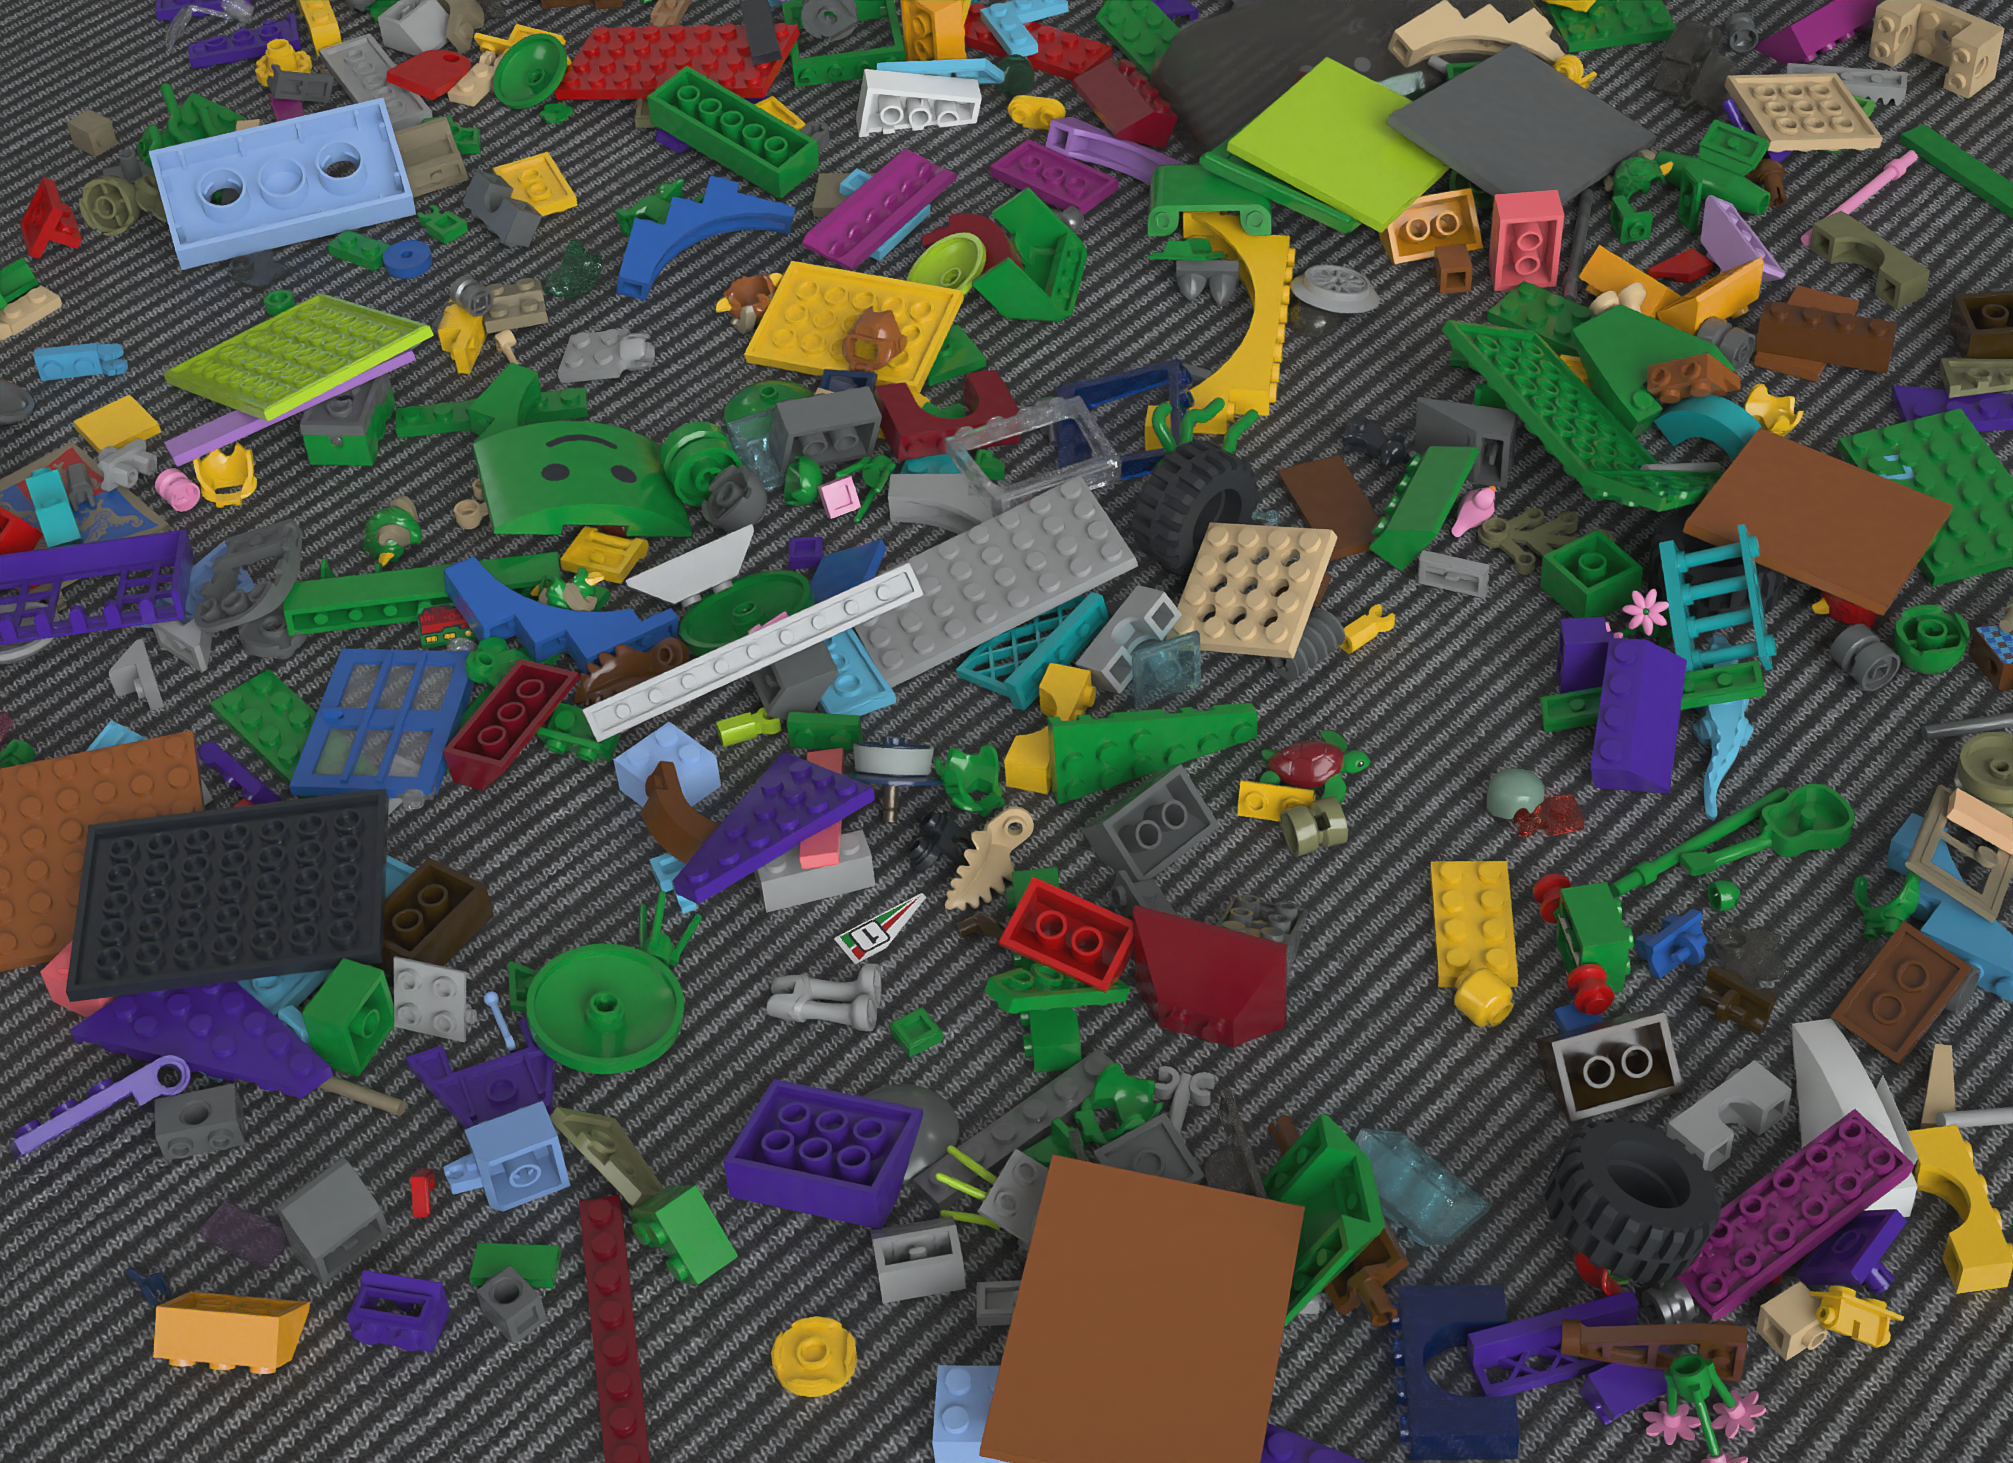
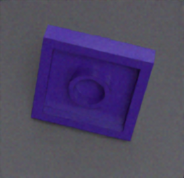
(1855, 1252)

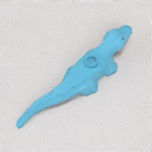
(1725, 730)

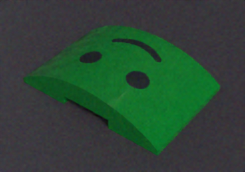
(577, 476)

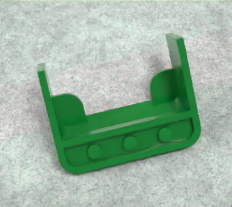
(1051, 261)

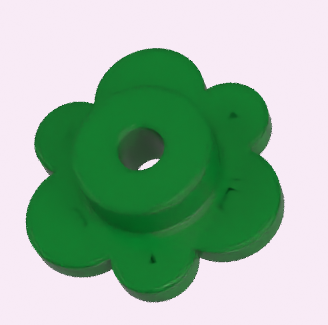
(556, 112)

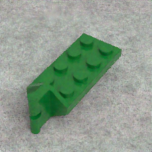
(1137, 30)

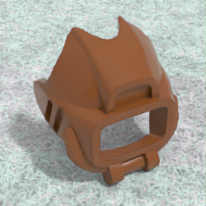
(875, 328)

